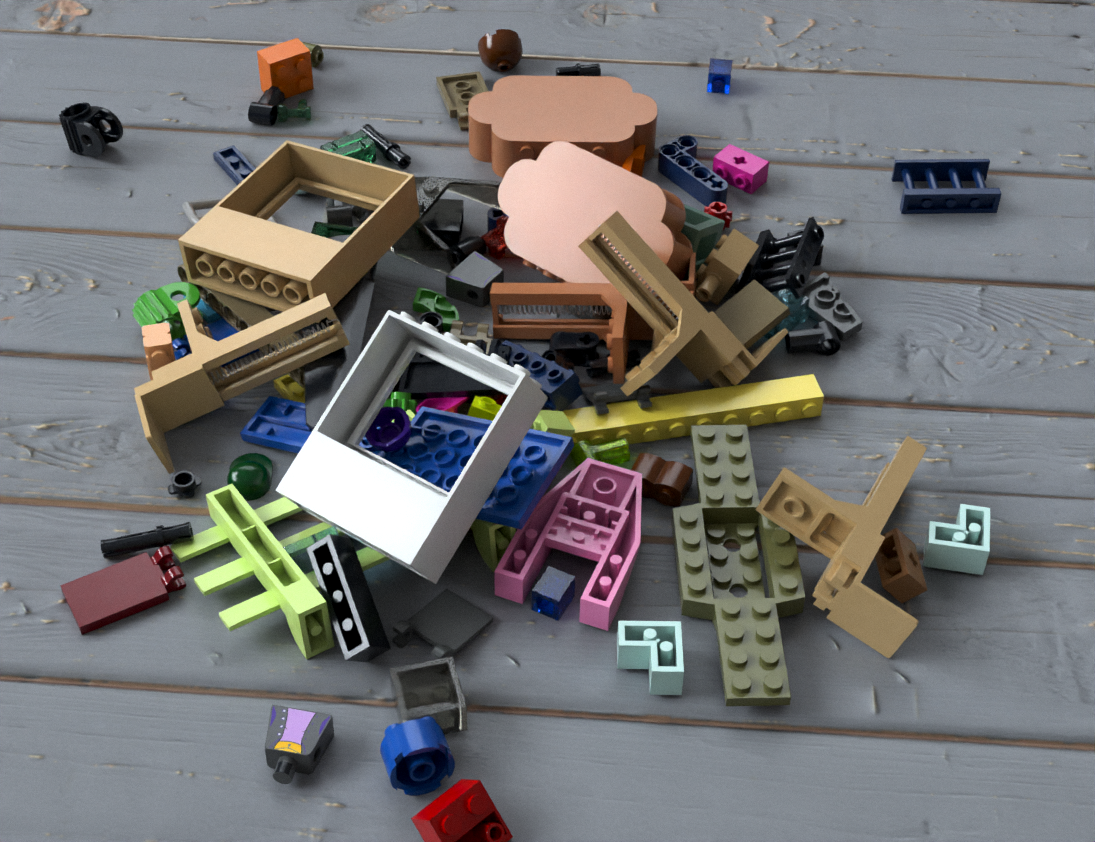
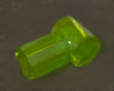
(609, 452)

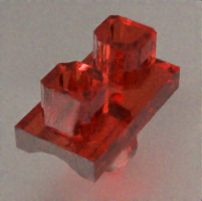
(495, 239)

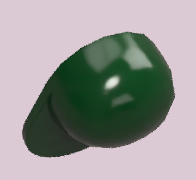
(251, 475)

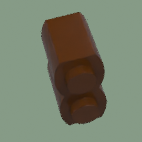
(663, 479)

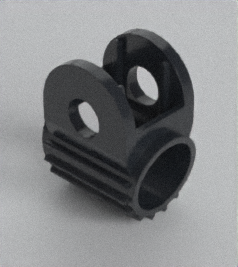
(85, 122)

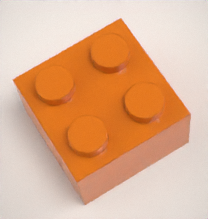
(286, 67)

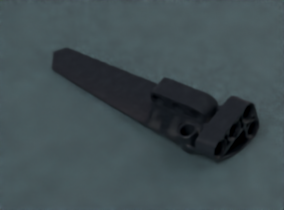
(328, 373)

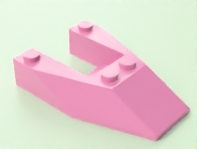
(588, 515)

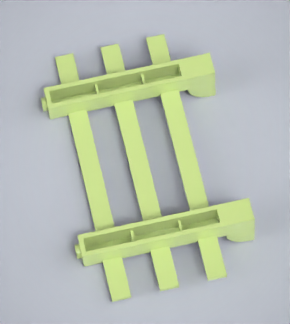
(285, 582)

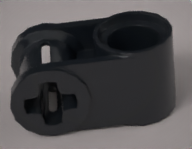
(575, 347)

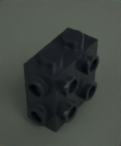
(446, 220)

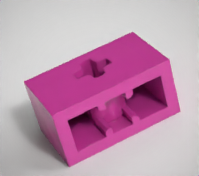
(741, 168)

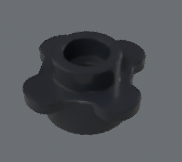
(184, 484)

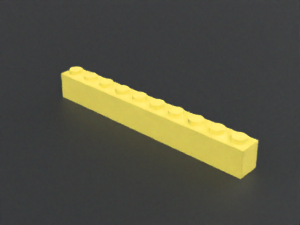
(674, 414)

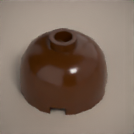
(501, 50)

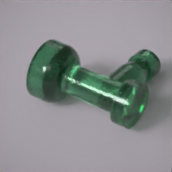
(302, 112)

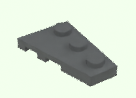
(827, 305)

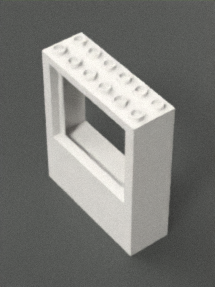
(381, 501)

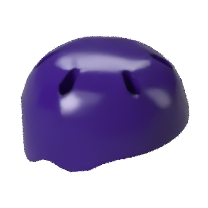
(391, 435)

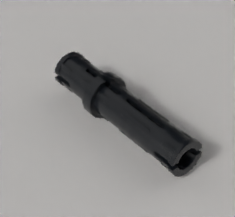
(390, 150)
(150, 539)

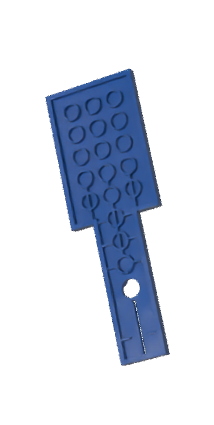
(437, 453)

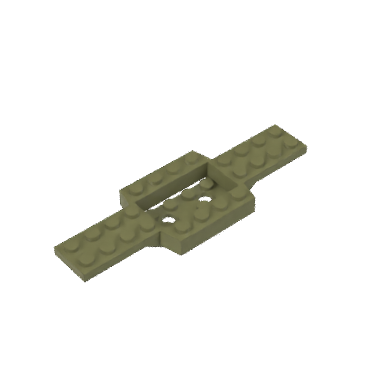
(706, 571)

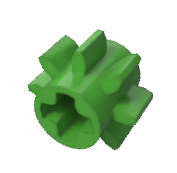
(401, 400)

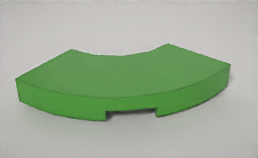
(431, 301)

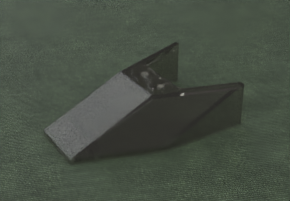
(418, 241)

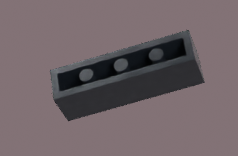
(348, 598)

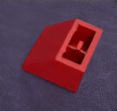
(462, 815)

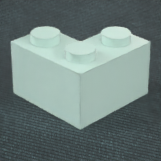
(962, 544)
(656, 648)

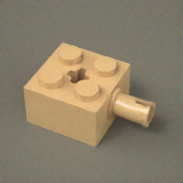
(724, 266)

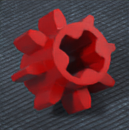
(720, 211)

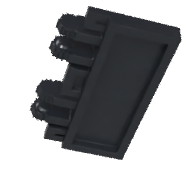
(432, 379)

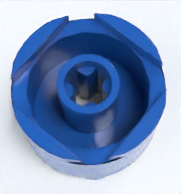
(416, 756)

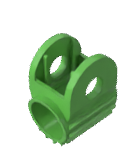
(159, 307)

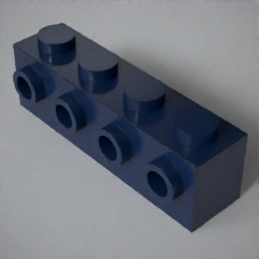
(557, 383)

